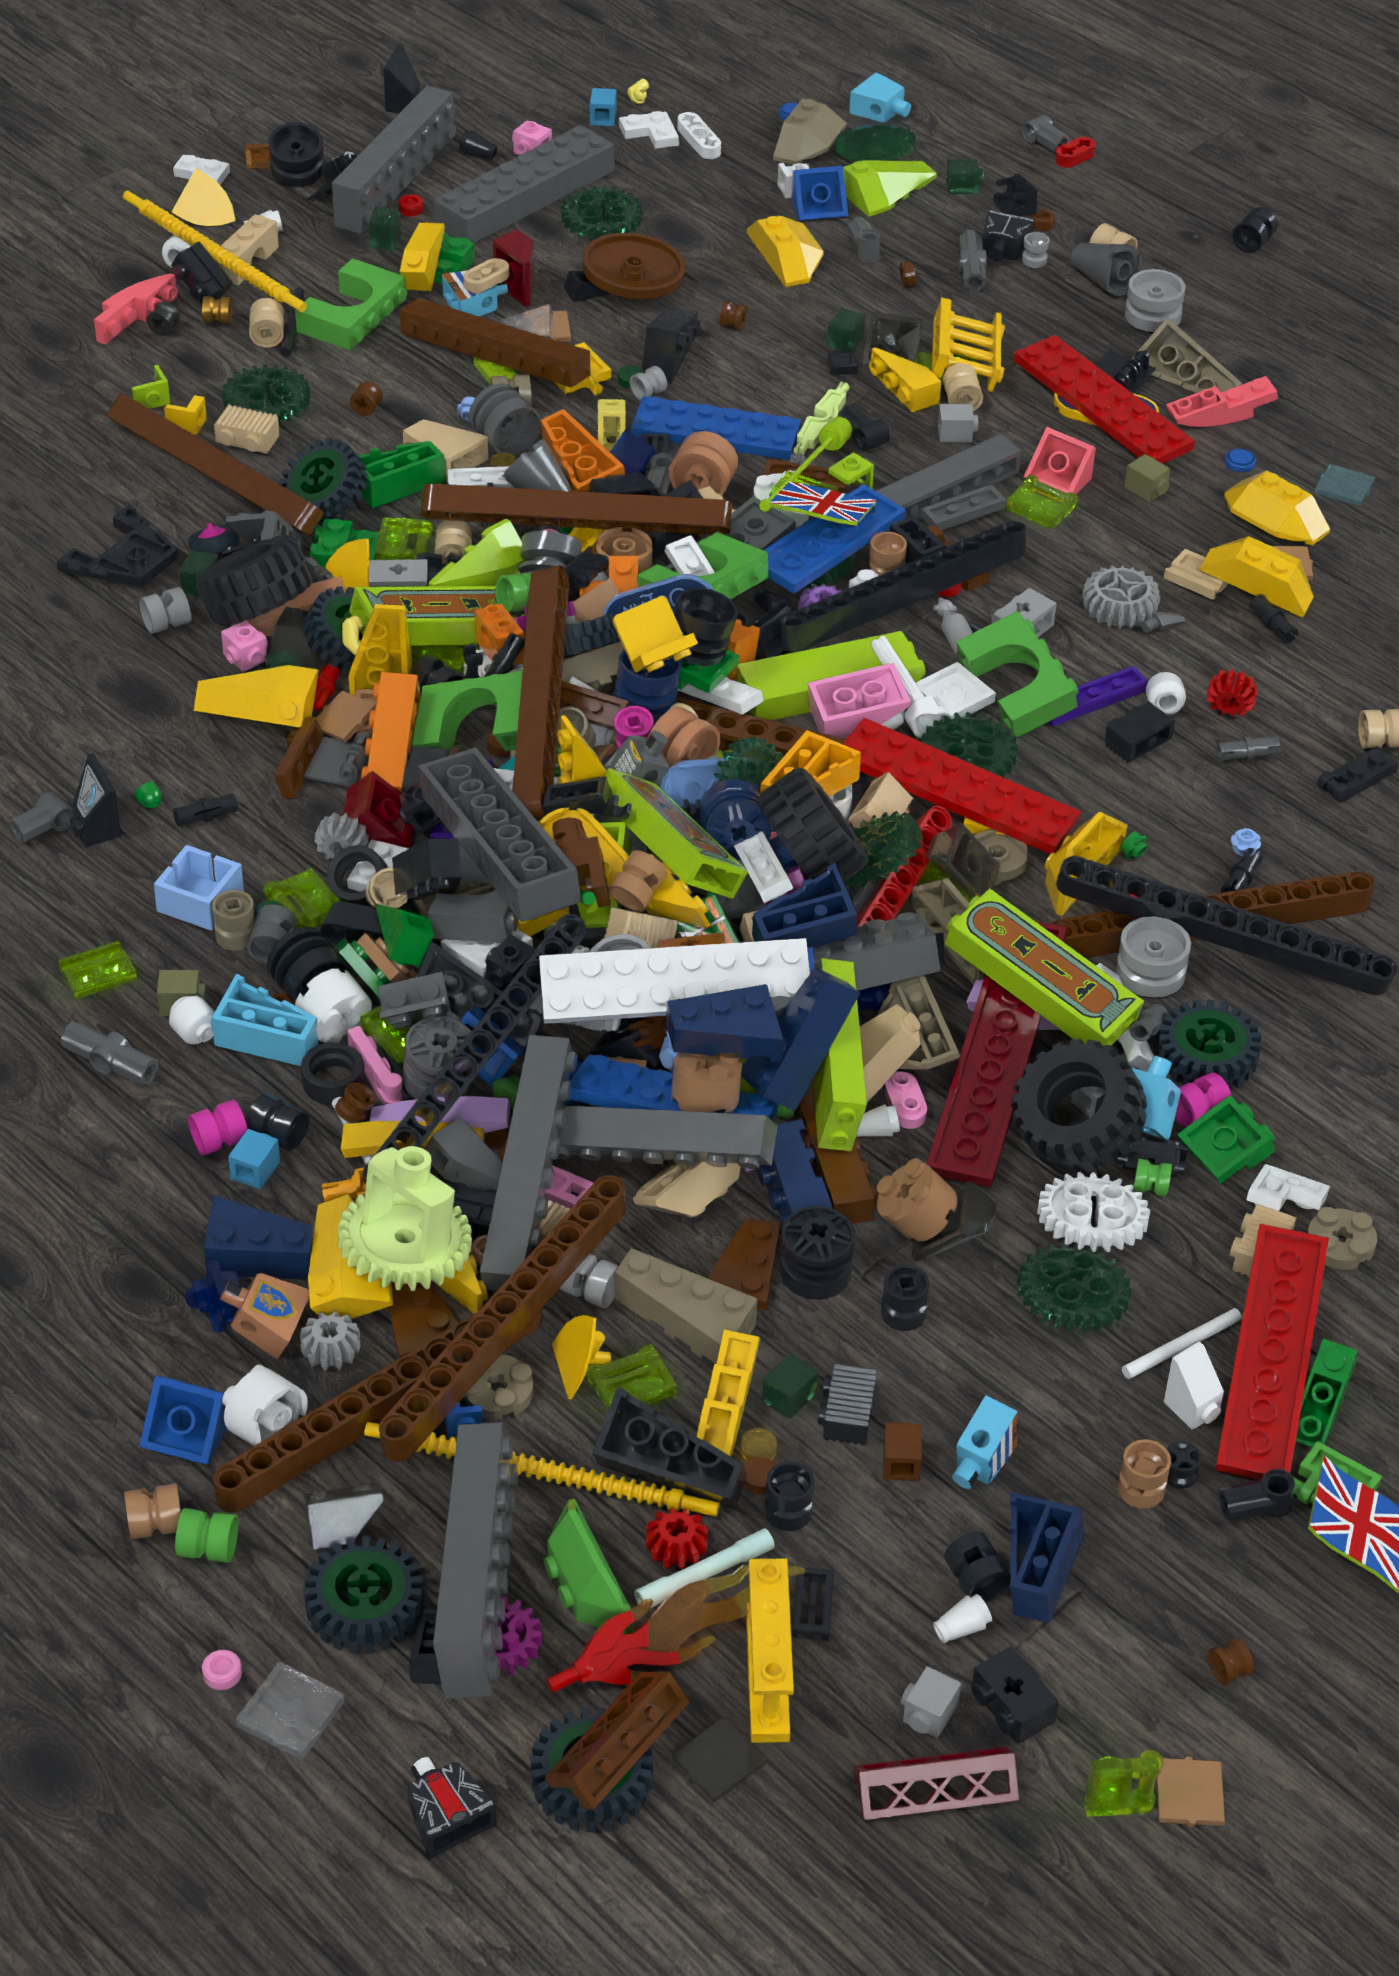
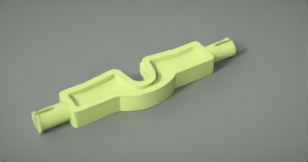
(824, 410)

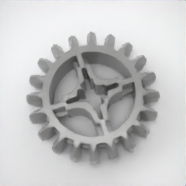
(1120, 596)

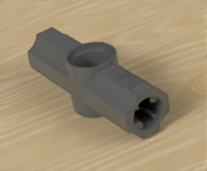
(972, 261)
(109, 1053)

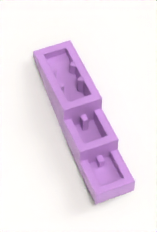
(475, 1111)

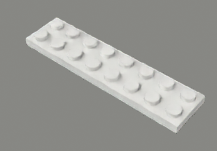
(645, 979)

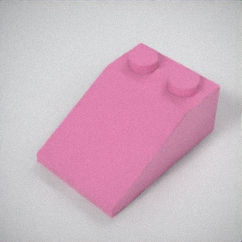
(846, 699)

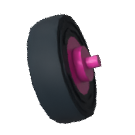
(213, 539)

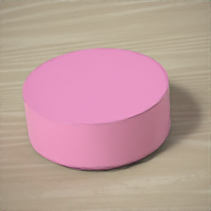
(221, 1669)

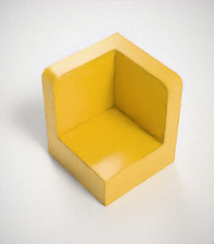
(188, 418)

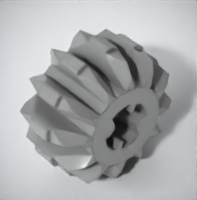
(339, 833)
(330, 1340)

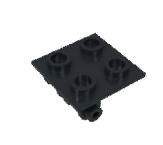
(331, 171)
(1127, 371)

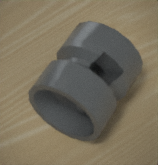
(269, 927)

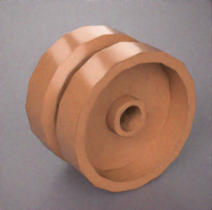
(705, 461)
(686, 736)

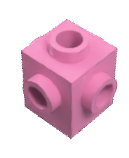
(529, 136)
(244, 645)

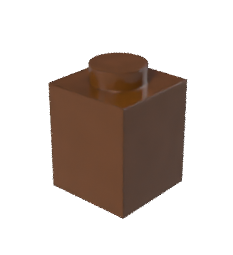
(902, 1451)

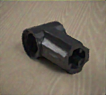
(865, 430)
(1259, 1496)

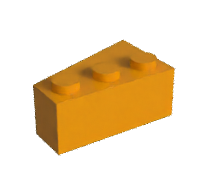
(827, 761)

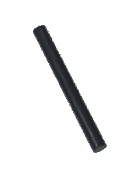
(291, 326)

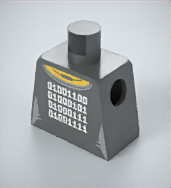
(641, 757)

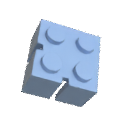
(189, 886)

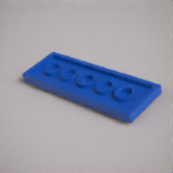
(744, 430)
(824, 544)
(629, 1086)

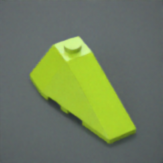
(879, 184)
(485, 562)

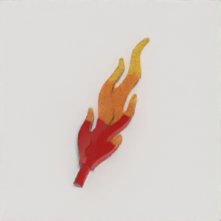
(659, 1638)

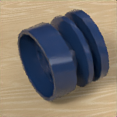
(651, 690)
(733, 814)

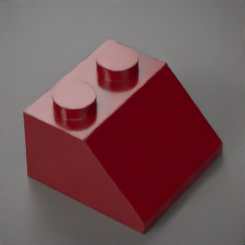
(518, 252)
(377, 808)

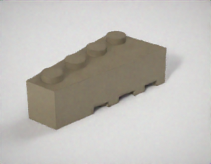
(594, 667)
(683, 1302)

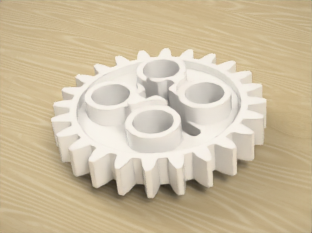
(1118, 1211)

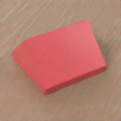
(1062, 461)

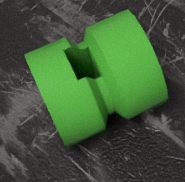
(513, 591)
(200, 1534)

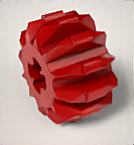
(1232, 693)
(676, 1538)

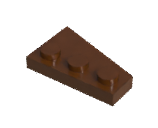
(750, 1260)
(417, 1316)

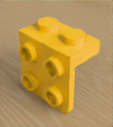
(652, 635)

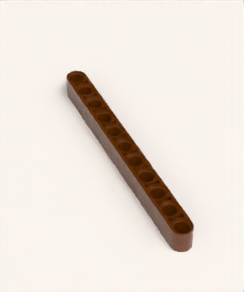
(215, 464)
(576, 509)
(541, 688)
(1286, 902)
(501, 1319)
(329, 1426)

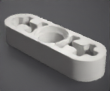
(699, 135)

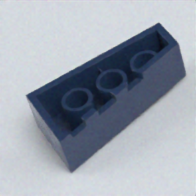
(808, 1031)

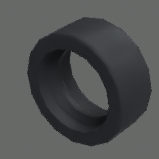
(342, 863)
(330, 1055)

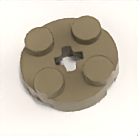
(1012, 851)
(1355, 1227)
(514, 1398)

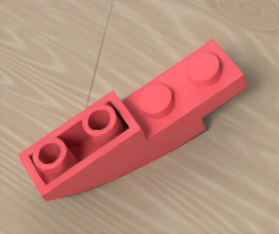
(133, 304)
(1219, 408)

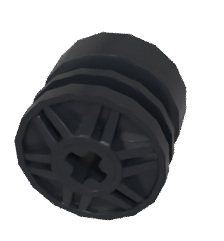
(711, 620)
(300, 958)
(816, 1252)

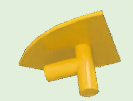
(204, 202)
(351, 563)
(576, 1349)

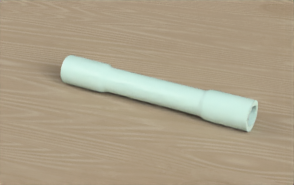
(741, 1551)

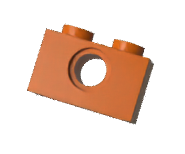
(493, 629)

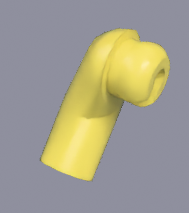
(636, 91)
(350, 633)

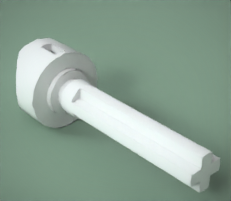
(922, 709)

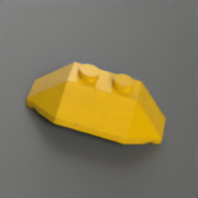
(787, 248)
(1277, 508)
(1261, 570)
(1094, 840)

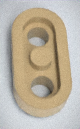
(485, 275)

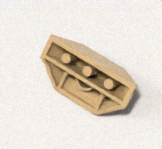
(686, 1188)

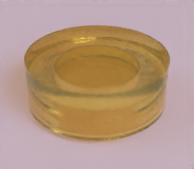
(502, 460)
(758, 1443)

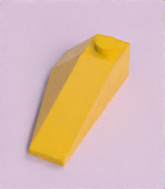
(382, 648)
(267, 695)
(330, 1279)

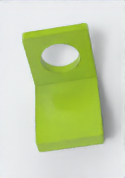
(154, 393)
(851, 469)

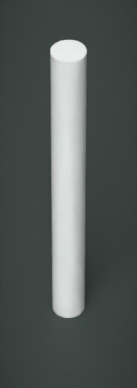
(1181, 1343)

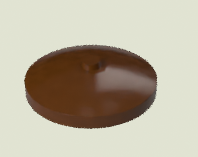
(633, 265)

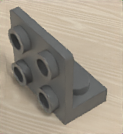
(266, 524)
(413, 1000)

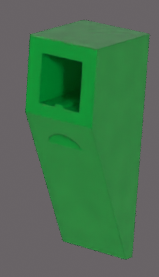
(405, 935)
(1325, 1392)

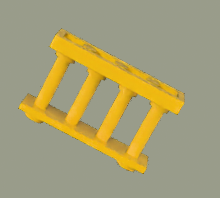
(944, 344)
(769, 1651)

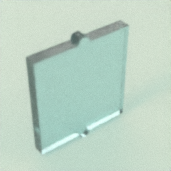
(1345, 484)

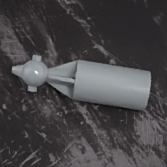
(953, 624)

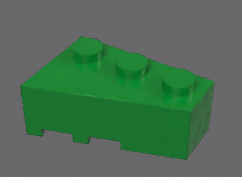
(401, 471)

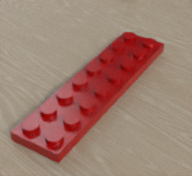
(1103, 400)
(963, 787)
(1272, 1353)

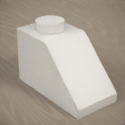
(1193, 1387)

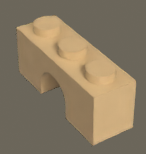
(255, 238)

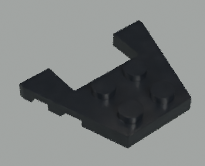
(129, 561)

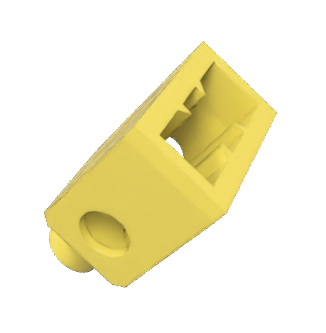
(610, 420)

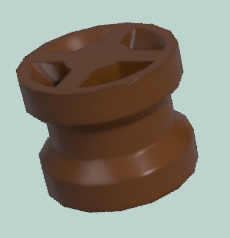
(733, 315)
(366, 398)
(355, 1103)
(1230, 1661)

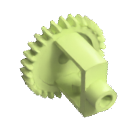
(404, 1223)

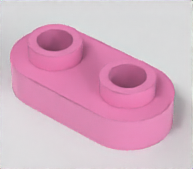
(904, 1092)

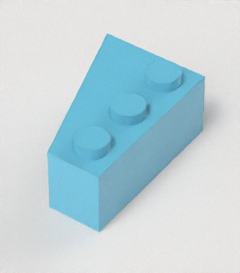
(261, 1025)

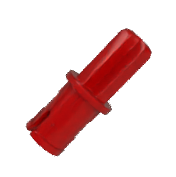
(325, 686)

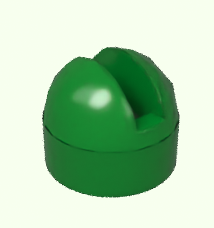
(148, 795)

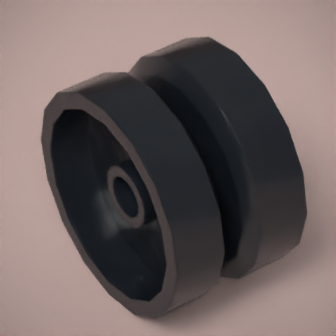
(296, 154)

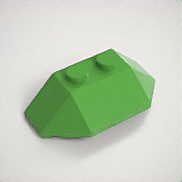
(582, 1571)

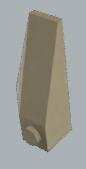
(1184, 361)

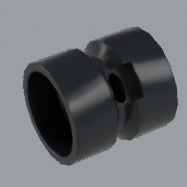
(1255, 229)
(433, 670)
(278, 1120)
(905, 1297)
(789, 1496)
(977, 1566)

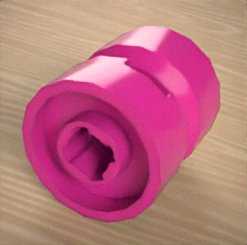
(632, 721)
(1200, 1097)
(212, 1129)

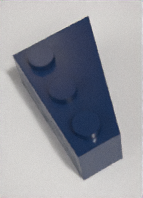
(815, 911)
(726, 1022)
(791, 1176)
(257, 1241)
(1041, 1553)

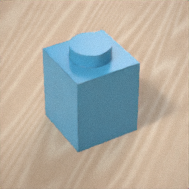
(603, 106)
(254, 1159)

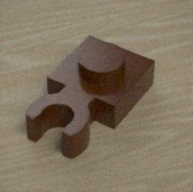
(652, 1031)

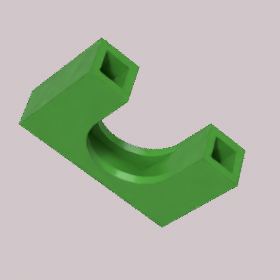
(349, 325)
(734, 563)
(1016, 641)
(448, 703)

